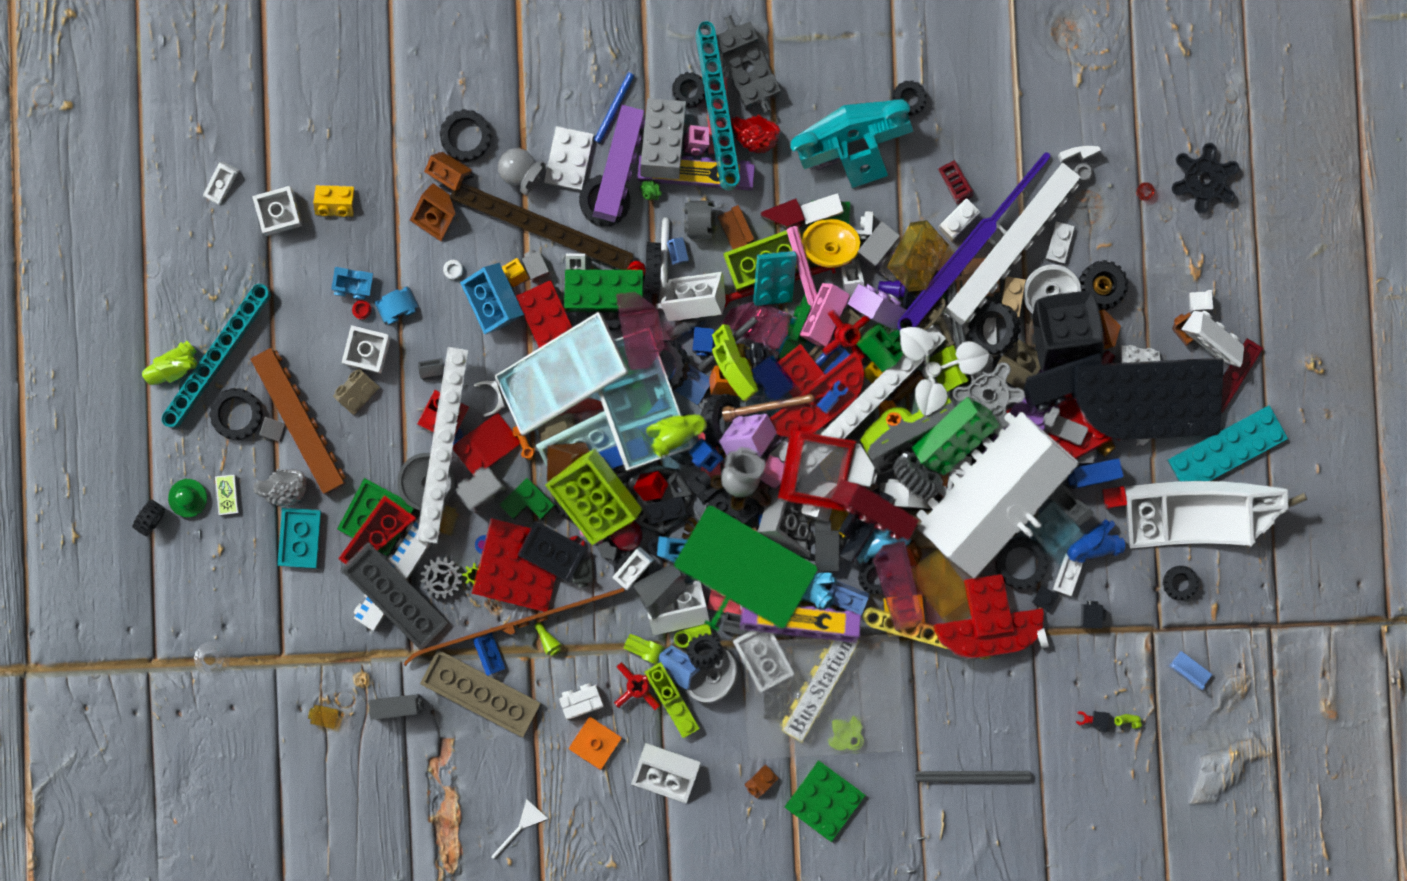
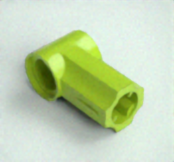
(691, 633)
(647, 650)

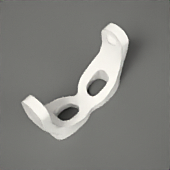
(501, 404)

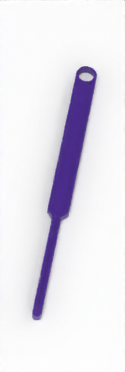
(965, 253)

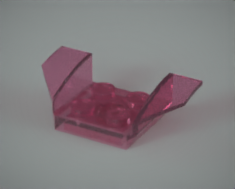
(640, 330)
(769, 330)

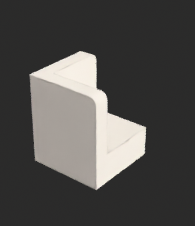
(1201, 301)

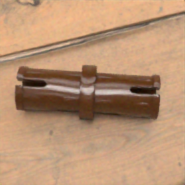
(907, 387)

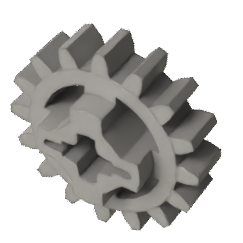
(446, 585)

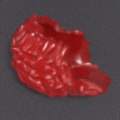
(755, 133)

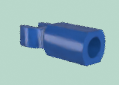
(831, 398)

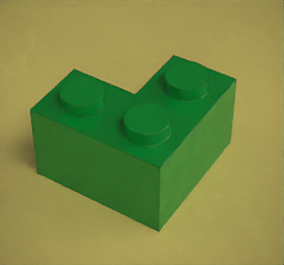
(882, 347)
(527, 496)

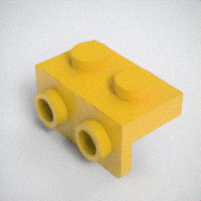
(333, 200)

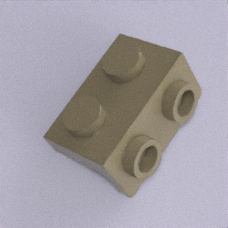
(355, 391)

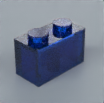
(773, 378)

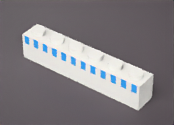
(404, 562)

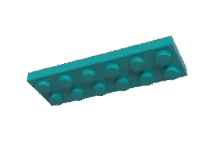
(1229, 448)

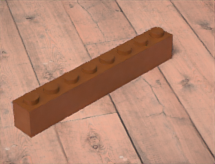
(297, 420)

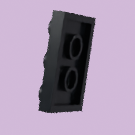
(551, 551)

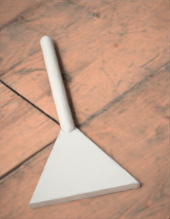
(530, 816)

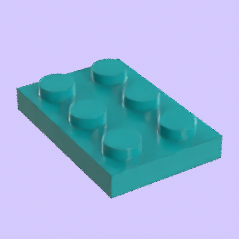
(774, 278)
(299, 538)

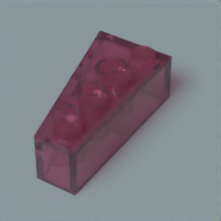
(898, 585)

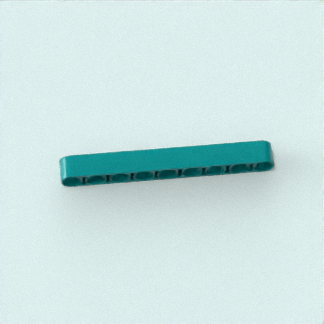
(717, 97)
(215, 366)

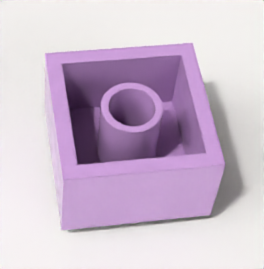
(877, 305)
(748, 432)

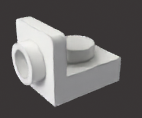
(866, 223)

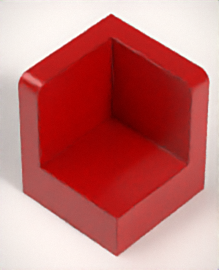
(650, 485)
(1114, 497)

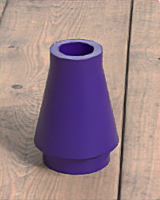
(894, 288)

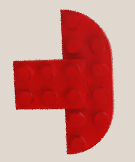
(813, 381)
(992, 625)

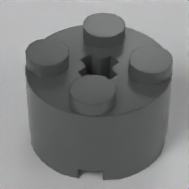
(701, 220)

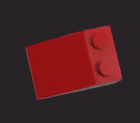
(486, 444)

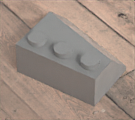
(786, 524)

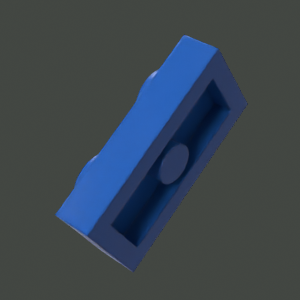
(489, 654)

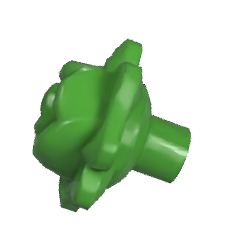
(650, 190)

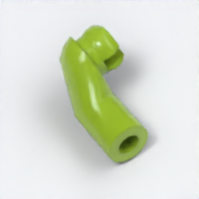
(1123, 719)

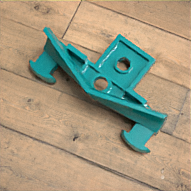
(872, 121)

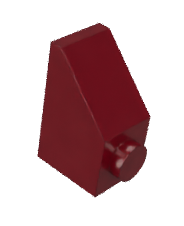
(785, 214)

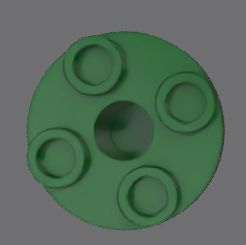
(187, 498)

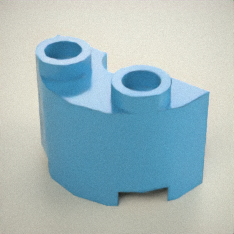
(351, 282)
(396, 304)

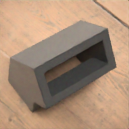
(431, 368)
(607, 551)
(732, 624)

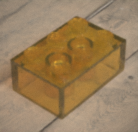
(918, 255)
(939, 584)

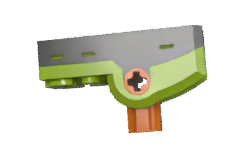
(898, 432)

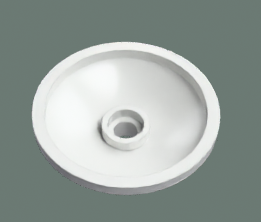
(1049, 275)

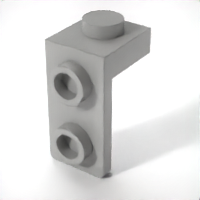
(1063, 427)

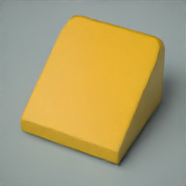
(515, 272)
(872, 372)

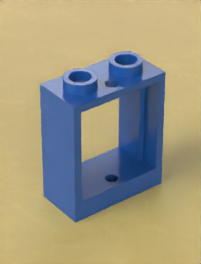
(1095, 473)

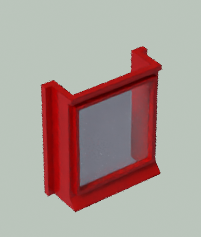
(815, 468)

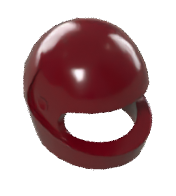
(627, 537)

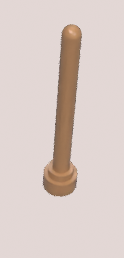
(730, 413)

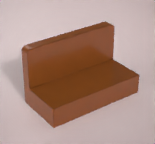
(447, 170)
(736, 228)

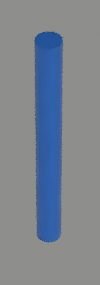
(614, 107)

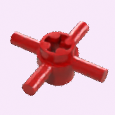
(839, 334)
(631, 692)

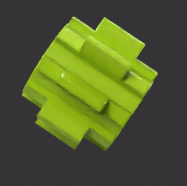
(470, 570)

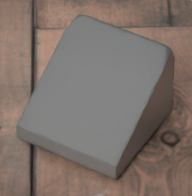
(272, 429)

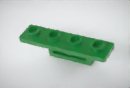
(793, 338)

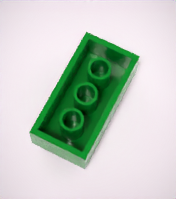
(598, 289)
(955, 436)

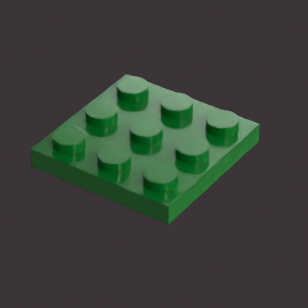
(361, 507)
(824, 801)

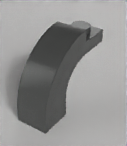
(1073, 507)

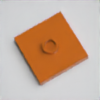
(595, 743)

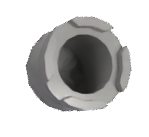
(519, 169)
(742, 472)

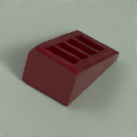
(968, 193)

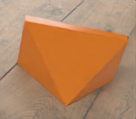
(1110, 329)

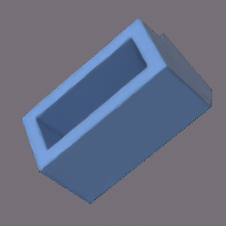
(677, 251)

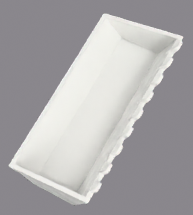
(996, 494)

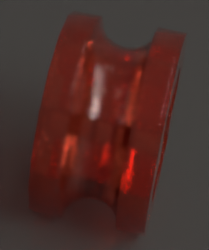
(1149, 187)

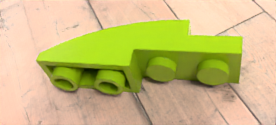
(731, 364)
(671, 700)

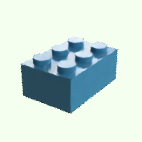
(491, 298)

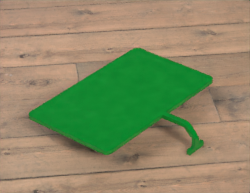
(745, 568)

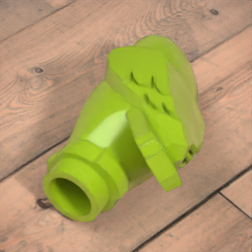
(171, 365)
(674, 432)

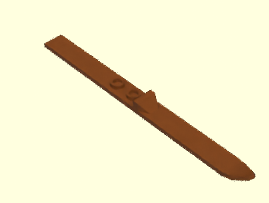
(510, 627)

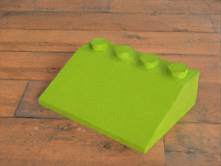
(594, 497)

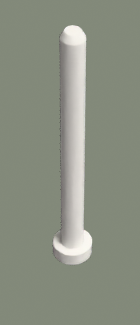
(664, 260)

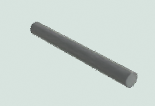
(737, 335)

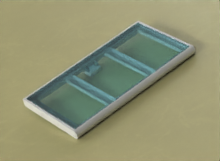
(561, 374)
(634, 405)

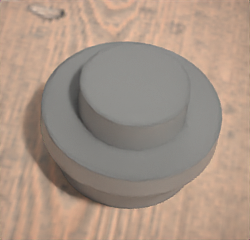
(1084, 171)

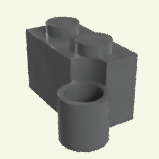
(827, 547)

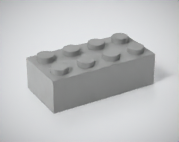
(663, 138)
(481, 489)

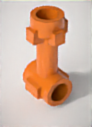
(527, 451)

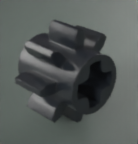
(757, 352)

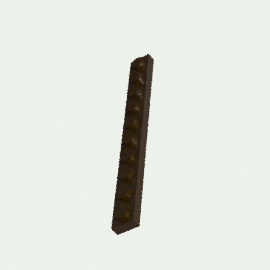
(542, 226)

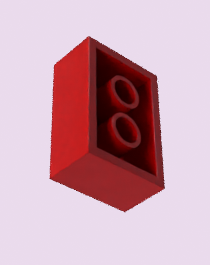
(544, 313)

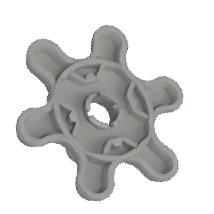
(996, 382)

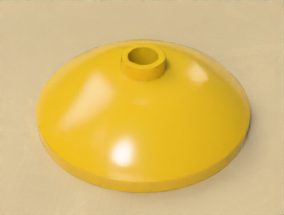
(831, 243)

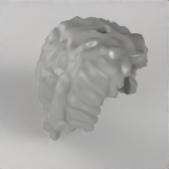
(282, 487)

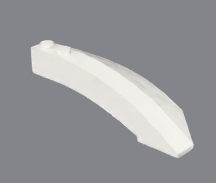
(1201, 512)

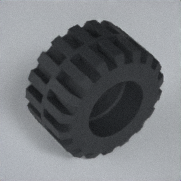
(1114, 273)

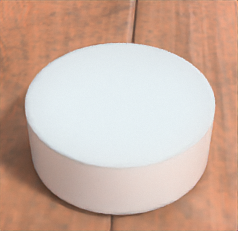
(453, 269)
(1042, 638)

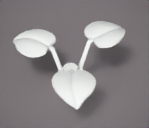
(932, 396)

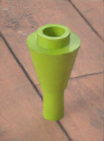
(550, 643)

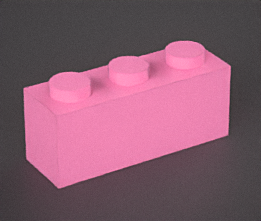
(818, 325)

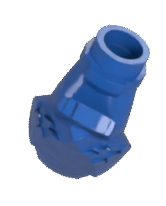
(1096, 543)

